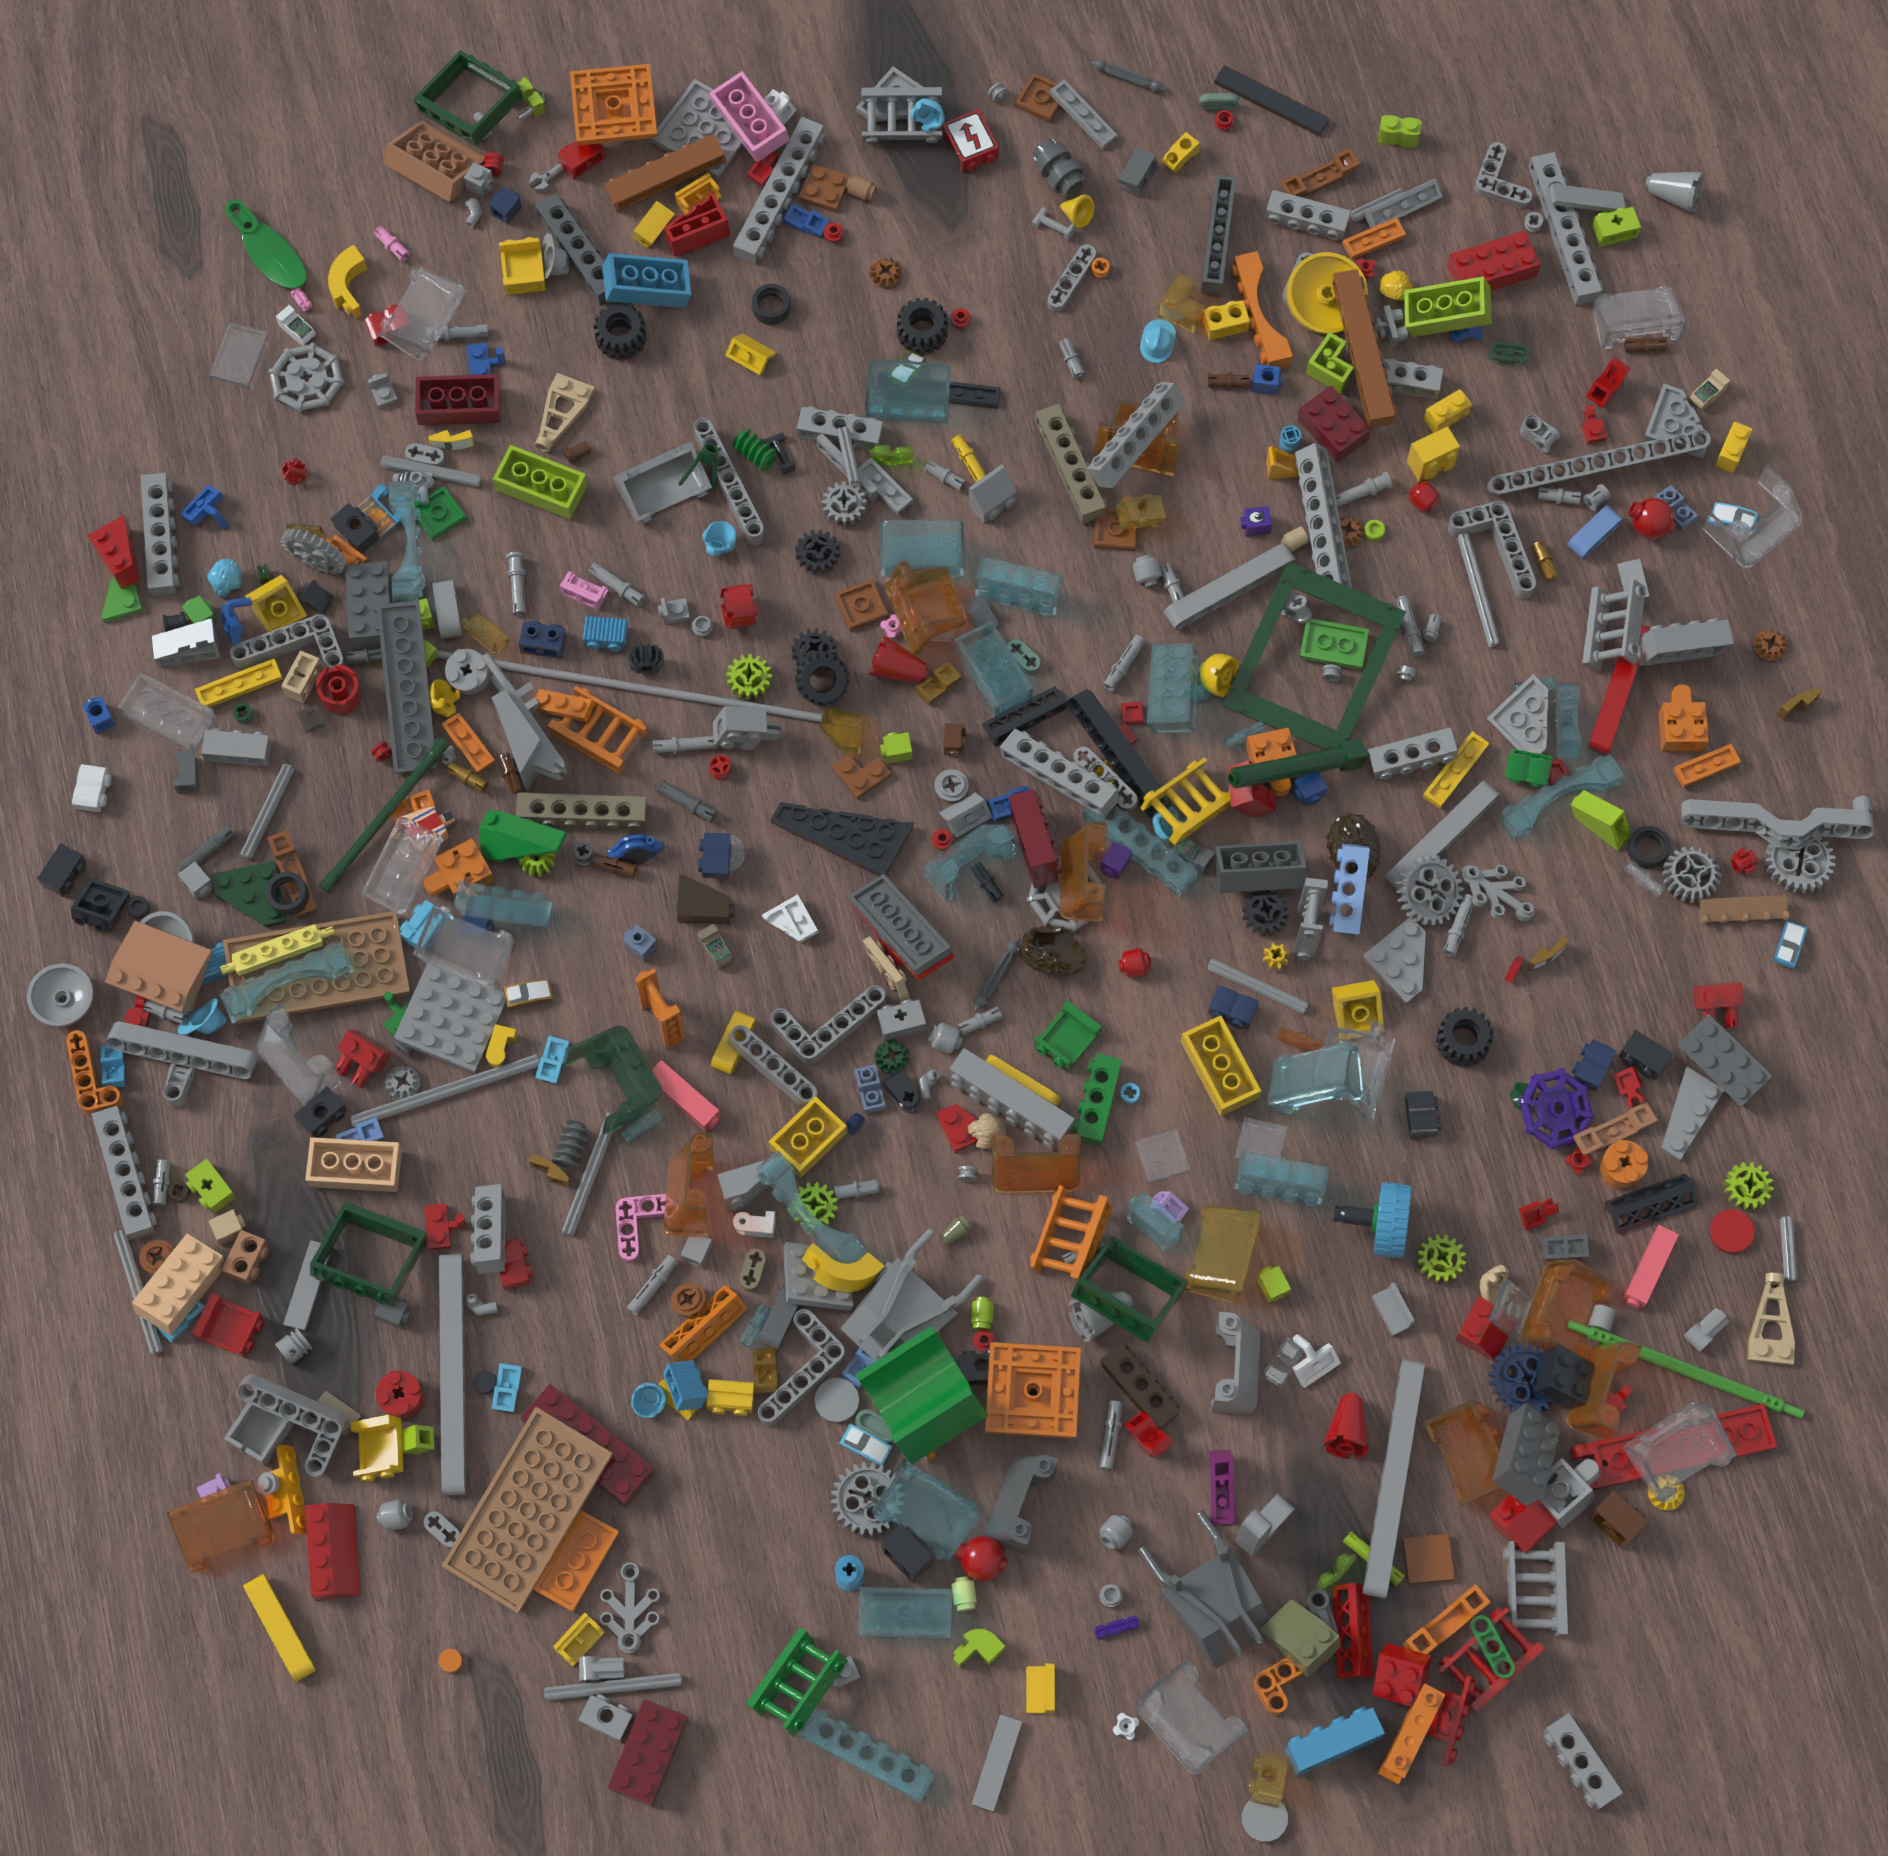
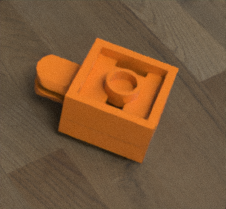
(1683, 722)
(1269, 747)
(457, 864)

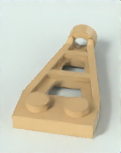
(570, 390)
(1769, 1350)

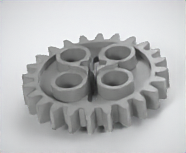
(313, 551)
(1820, 865)
(1422, 907)
(858, 1517)

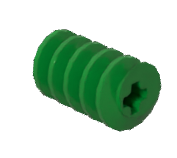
(754, 450)

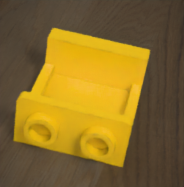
(522, 266)
(379, 1447)

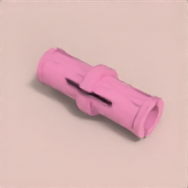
(392, 243)

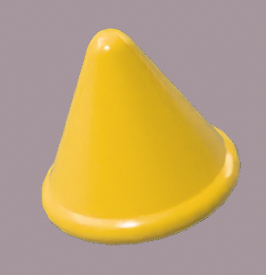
(1079, 210)

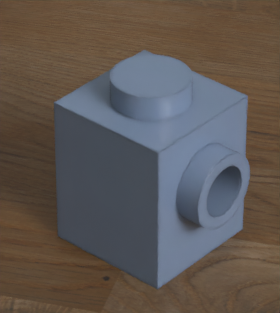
(639, 942)

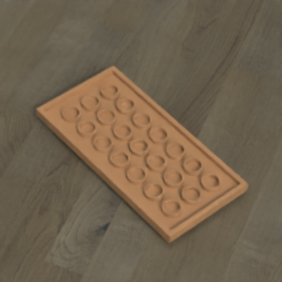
(373, 949)
(527, 1509)

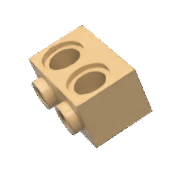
(302, 677)

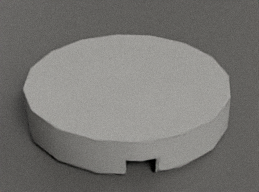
(836, 1400)
(1263, 1821)

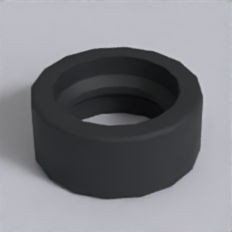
(771, 290)
(1654, 832)
(297, 905)

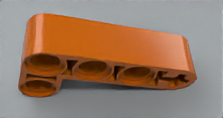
(88, 1072)
(1276, 1682)

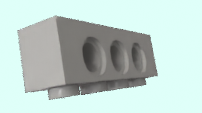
(1302, 207)
(1409, 384)
(809, 430)
(1420, 744)
(494, 1200)
(1594, 1768)

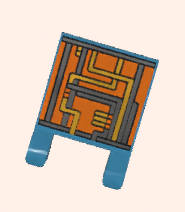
(377, 512)

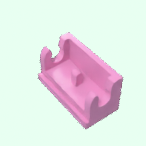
(583, 591)

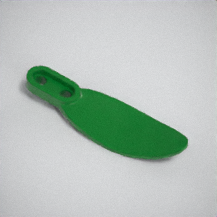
(267, 248)

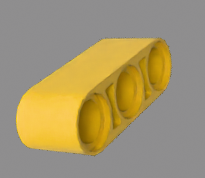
(726, 1057)

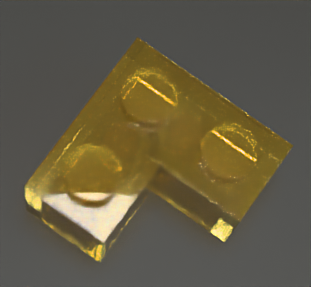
(1178, 305)

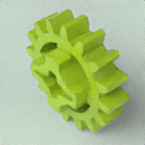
(739, 673)
(1758, 1186)
(822, 1206)
(1445, 1266)

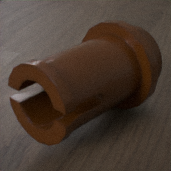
(576, 451)

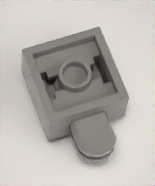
(743, 728)
(1569, 1490)

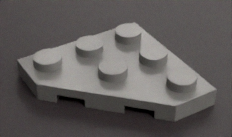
(892, 79)
(1674, 417)
(1524, 717)
(1400, 960)
(802, 1288)

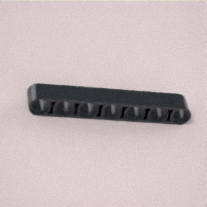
(1115, 747)

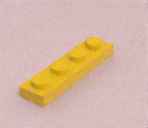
(239, 683)
(1456, 770)

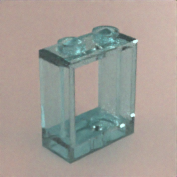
(1154, 1221)

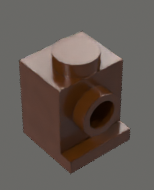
(954, 739)

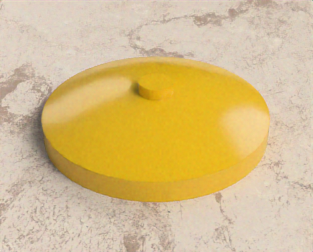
(1312, 294)

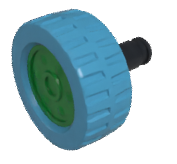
(1387, 1219)

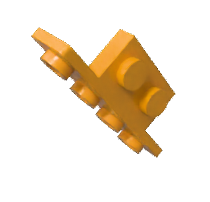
(288, 1497)

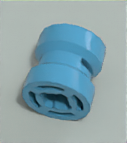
(1291, 443)

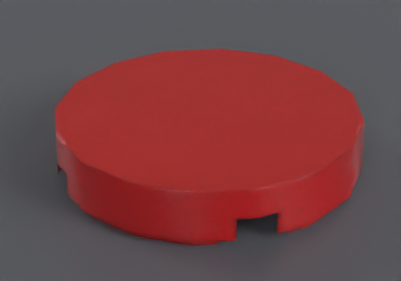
(1731, 1231)

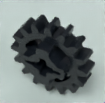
(808, 554)
(814, 642)
(1274, 909)

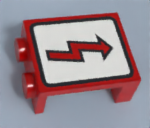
(971, 140)

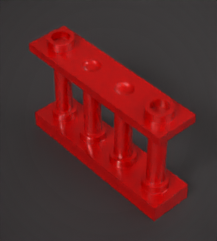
(1529, 1649)

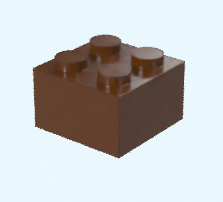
(1618, 1519)

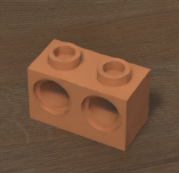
(239, 1256)

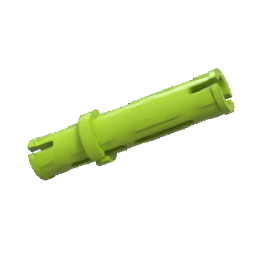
(1362, 1550)

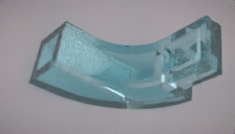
(1566, 721)

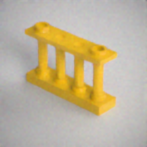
(1194, 820)

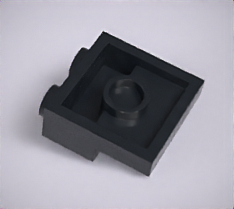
(99, 905)

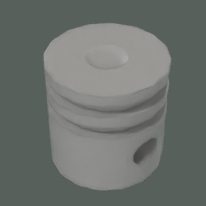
(293, 1346)

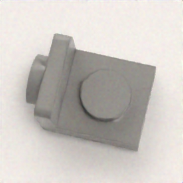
(382, 390)
(673, 611)
(847, 1676)

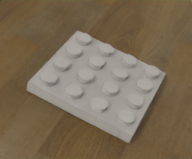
(693, 119)
(450, 1018)

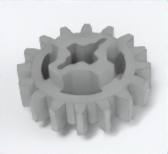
(854, 502)

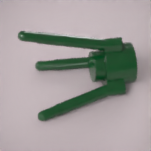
(707, 456)

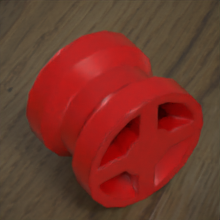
(493, 162)
(720, 762)

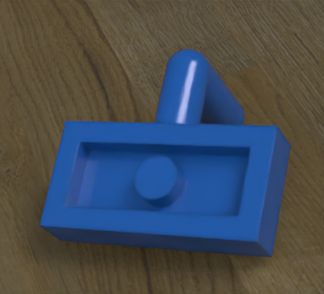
(479, 358)
(204, 505)
(229, 618)

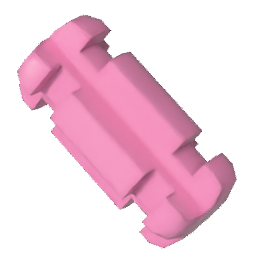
(301, 299)

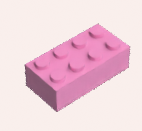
(749, 116)

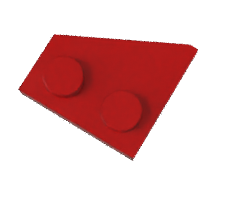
(955, 1126)

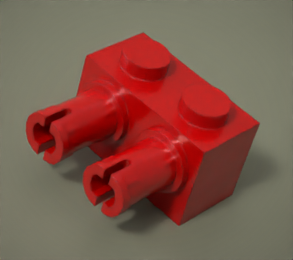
(1724, 995)
(363, 1050)

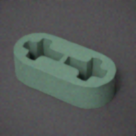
(1027, 654)

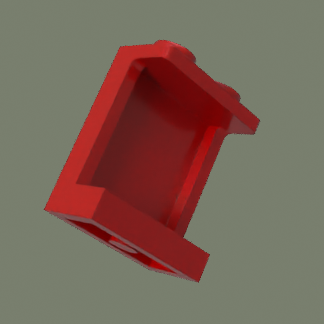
(228, 1326)

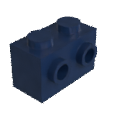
(542, 639)

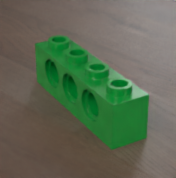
(1101, 1066)

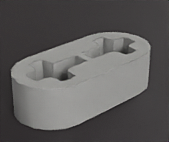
(425, 454)
(446, 1526)

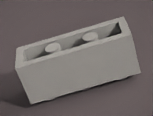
(236, 747)

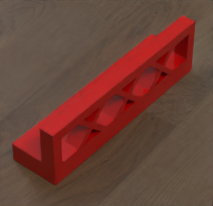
(1357, 1629)

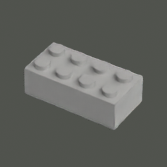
(1684, 641)

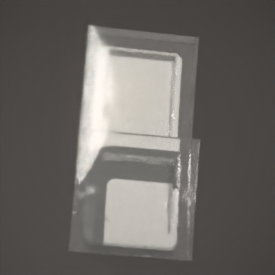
(1282, 1363)

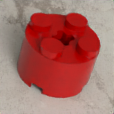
(738, 606)
(338, 689)
(395, 1383)

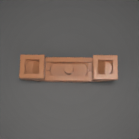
(1616, 1129)

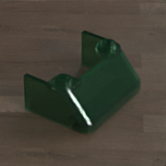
(630, 1068)

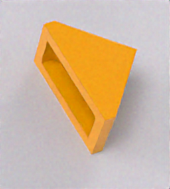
(1281, 464)

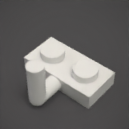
(1316, 1363)

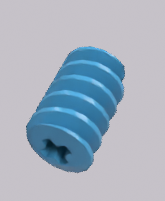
(845, 1564)

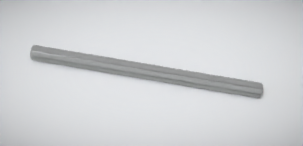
(447, 1090)

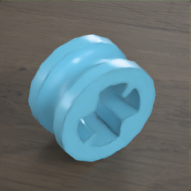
(1134, 1088)

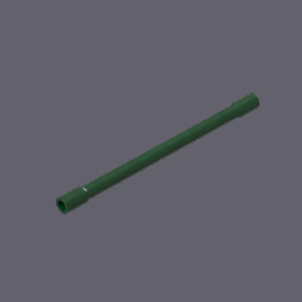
(335, 875)

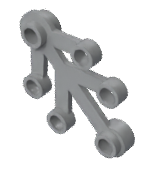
(1495, 890)
(630, 1611)

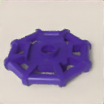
(1545, 1112)

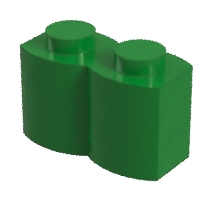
(1528, 767)

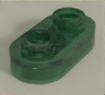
(1508, 351)

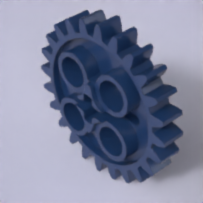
(1506, 1386)

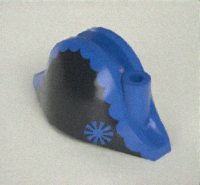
(635, 848)

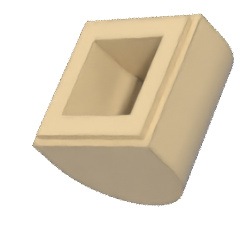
(1295, 539)

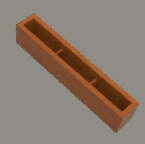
(665, 172)

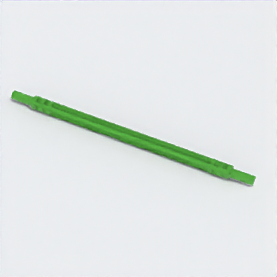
(1692, 1371)

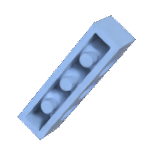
(1351, 922)

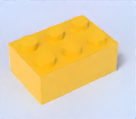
(808, 1136)

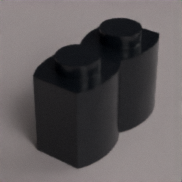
(1421, 1114)

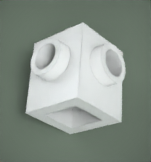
(780, 105)

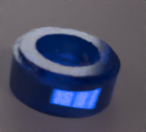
(855, 1123)

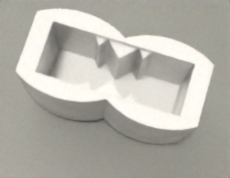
(91, 788)

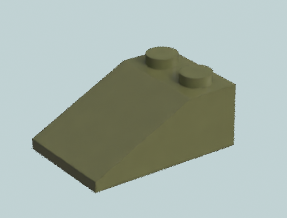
(1301, 1637)

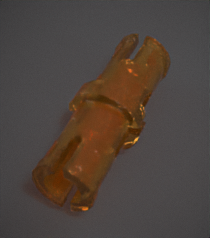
(1300, 1040)

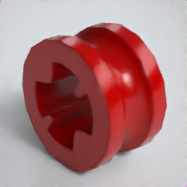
(381, 751)

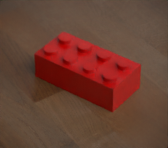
(1499, 261)

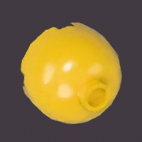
(1218, 673)

